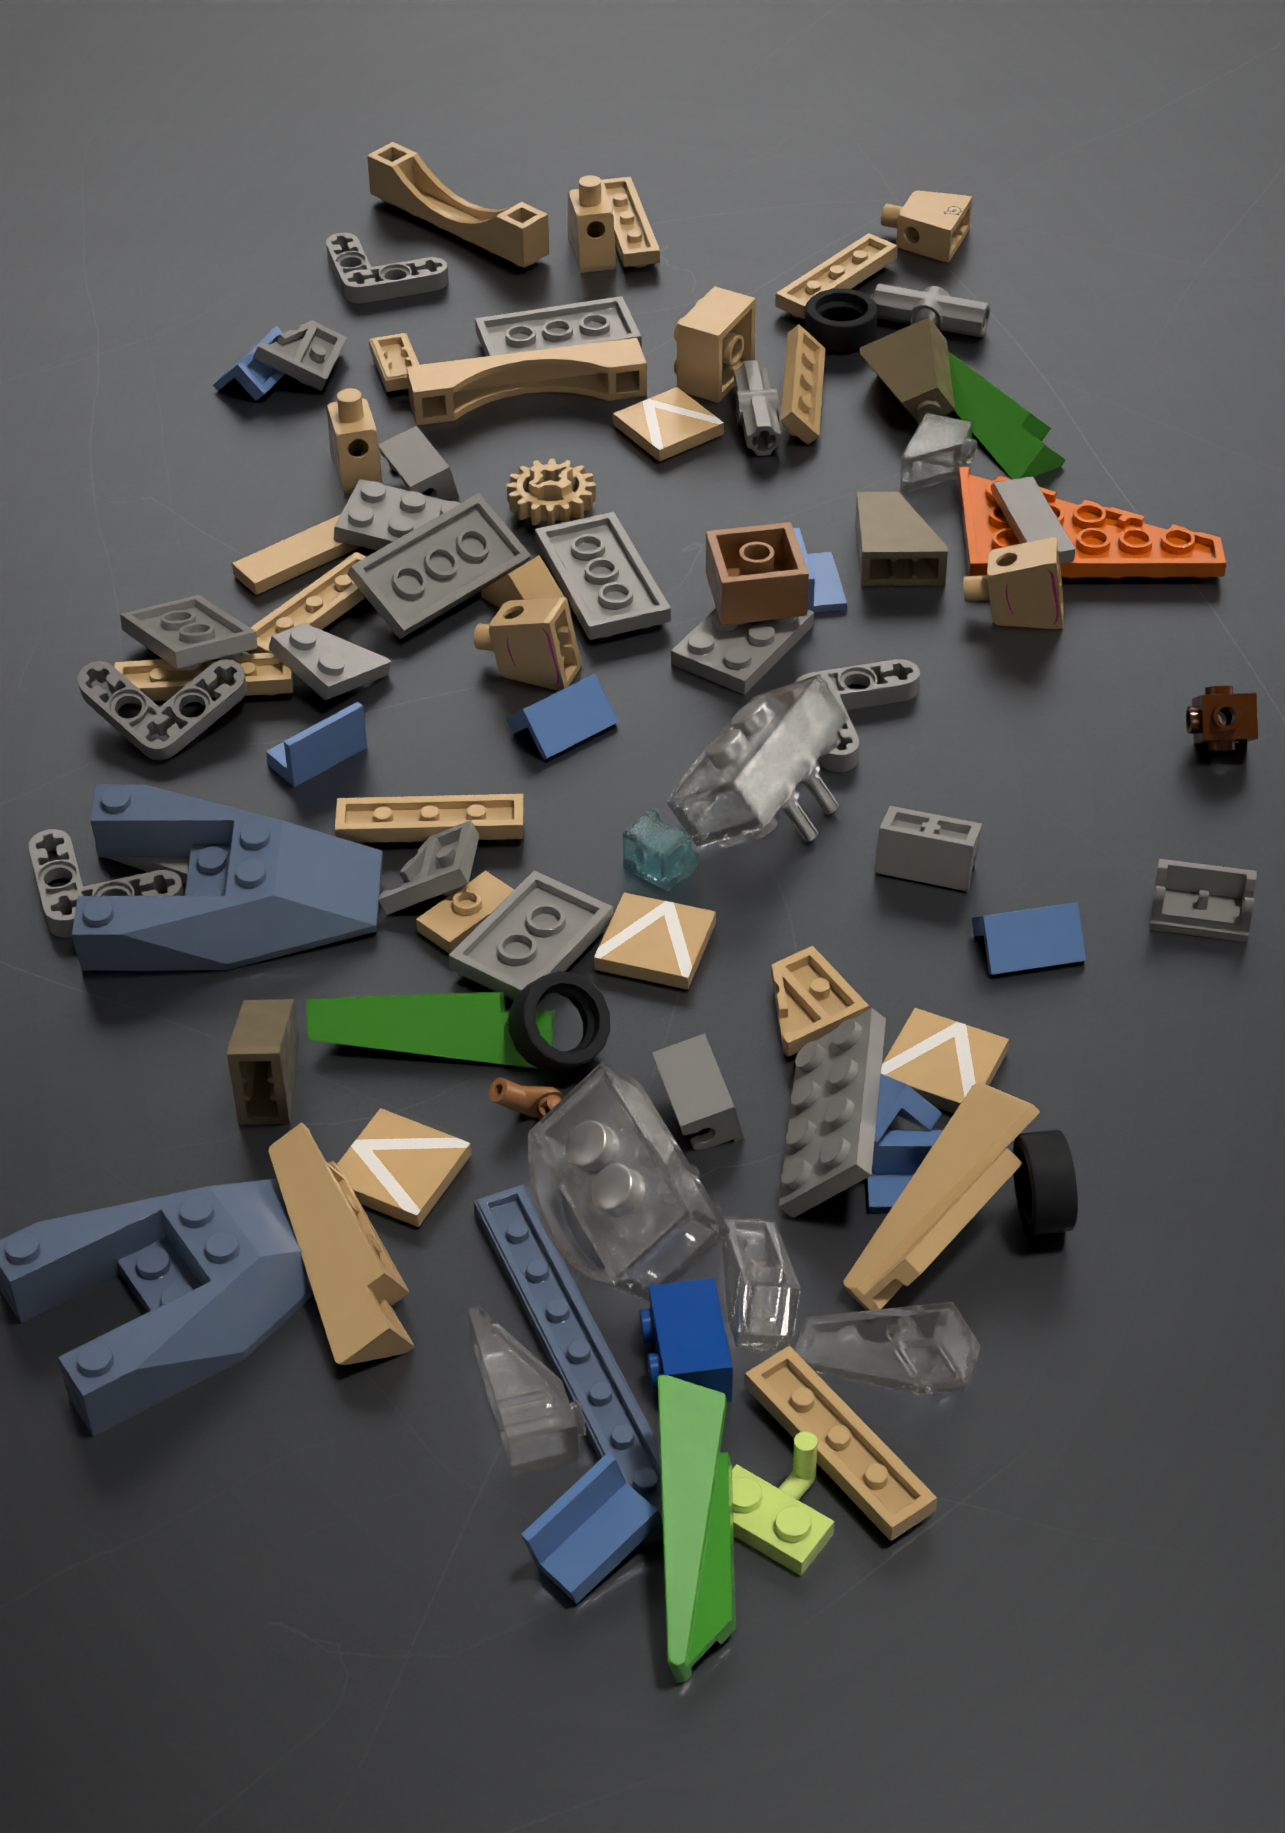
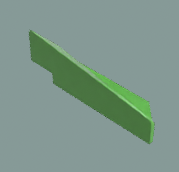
(1002, 424)
(425, 1024)
(695, 1522)

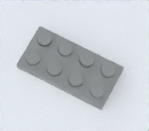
(557, 327)
(438, 565)
(602, 576)
(833, 1113)

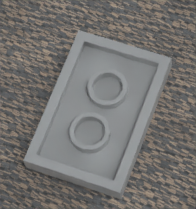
(384, 513)
(189, 632)
(738, 653)
(530, 935)

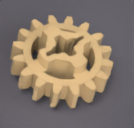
(551, 492)

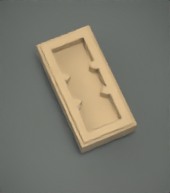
(391, 357)
(462, 912)

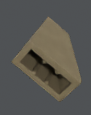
(914, 368)
(896, 543)
(264, 1061)

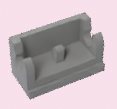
(419, 464)
(927, 848)
(1203, 900)
(698, 1092)

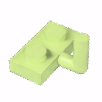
(775, 1518)

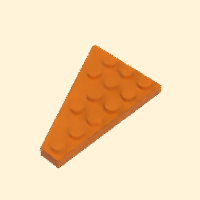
(1104, 538)

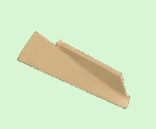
(943, 1194)
(341, 1253)

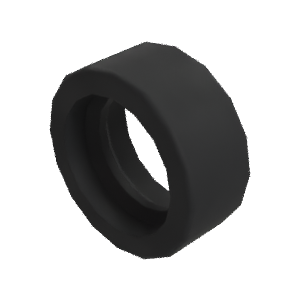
(841, 304)
(592, 1011)
(1045, 1182)

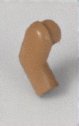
(527, 1100)

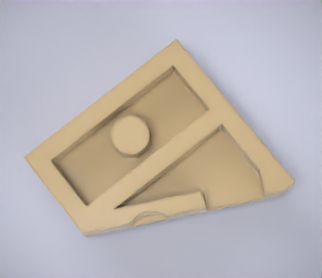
(811, 998)

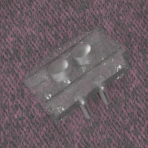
(757, 765)
(624, 1185)

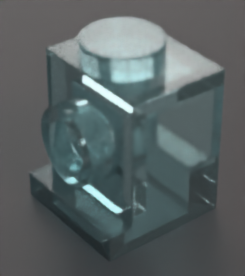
(658, 851)

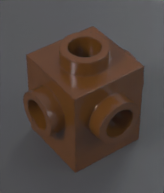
(1237, 715)

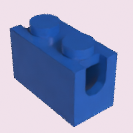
(687, 1335)

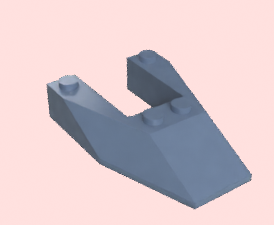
(249, 893)
(205, 1265)

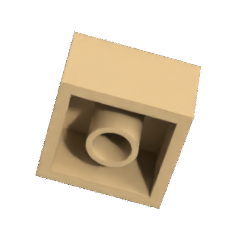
(714, 342)

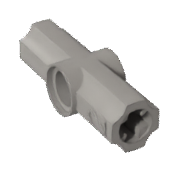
(948, 312)
(757, 408)

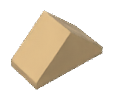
(526, 582)

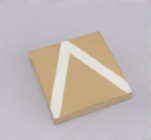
(668, 424)
(655, 940)
(943, 1058)
(402, 1166)

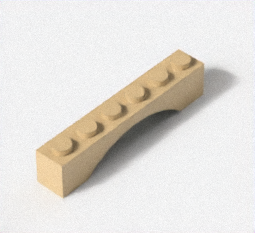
(406, 182)
(455, 387)

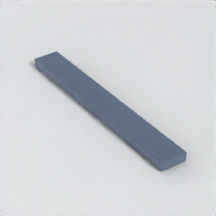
(572, 1341)

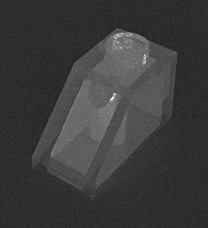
(937, 452)

